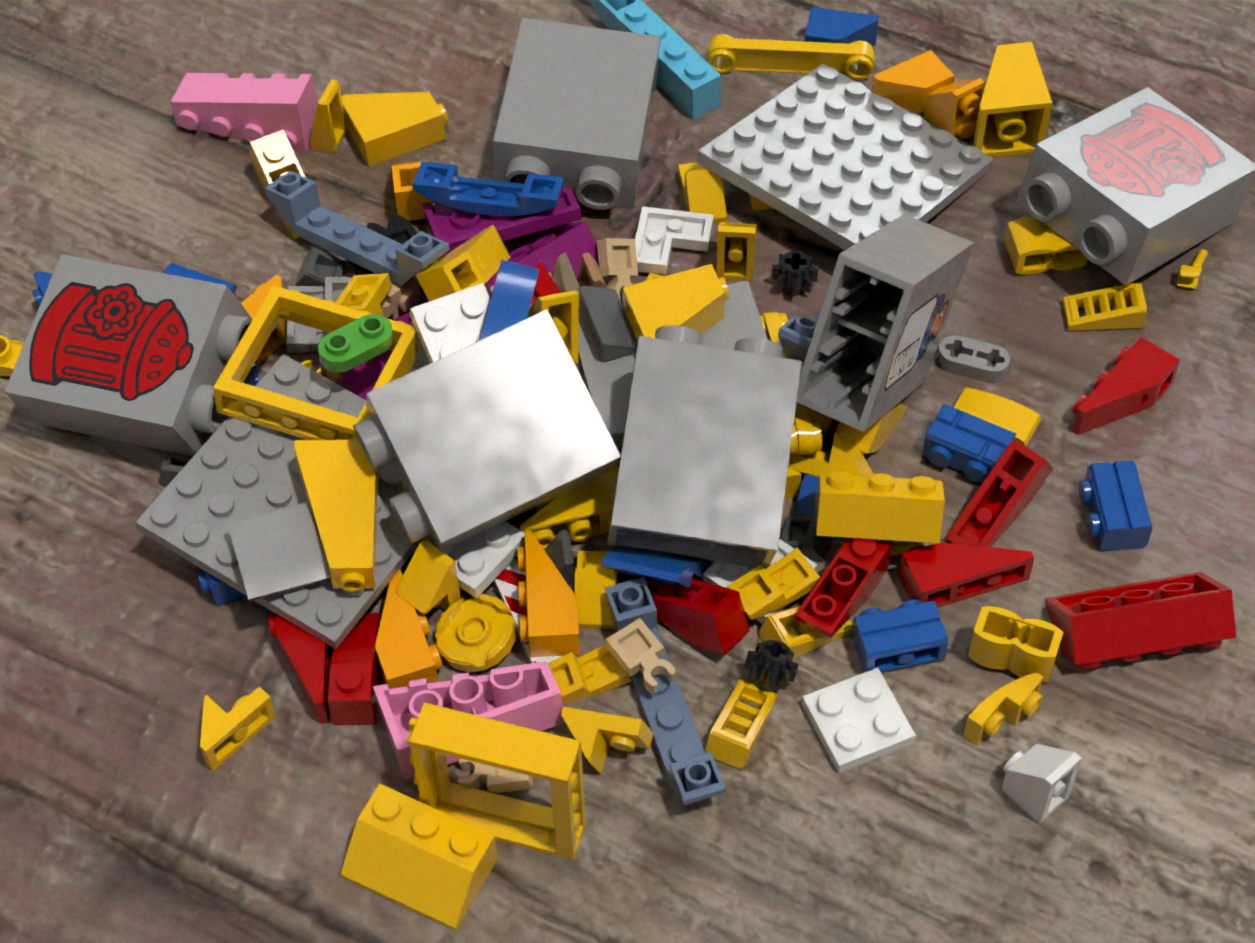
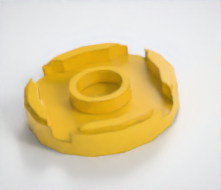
(476, 633)

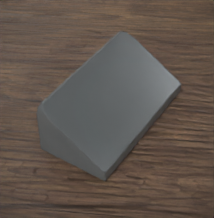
(607, 322)

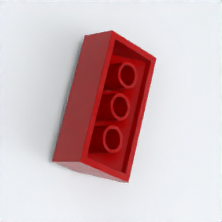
(1143, 618)

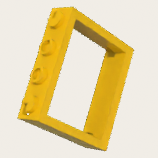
(287, 413)
(509, 747)

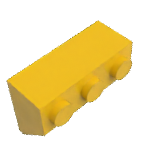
(879, 507)
(418, 857)

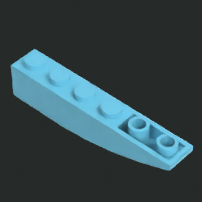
(681, 70)

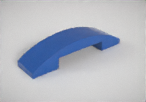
(487, 197)
(510, 297)

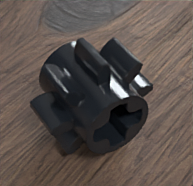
(794, 273)
(771, 666)

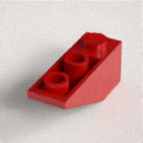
(1133, 385)
(845, 585)

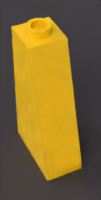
(344, 508)

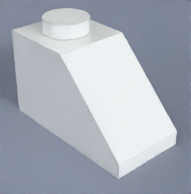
(1040, 779)

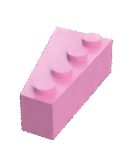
(247, 106)
(512, 694)

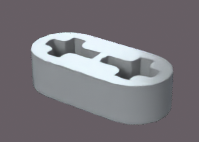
(973, 359)

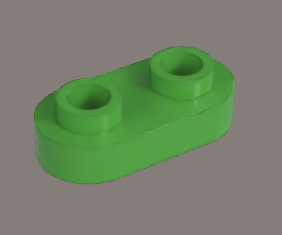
(359, 342)

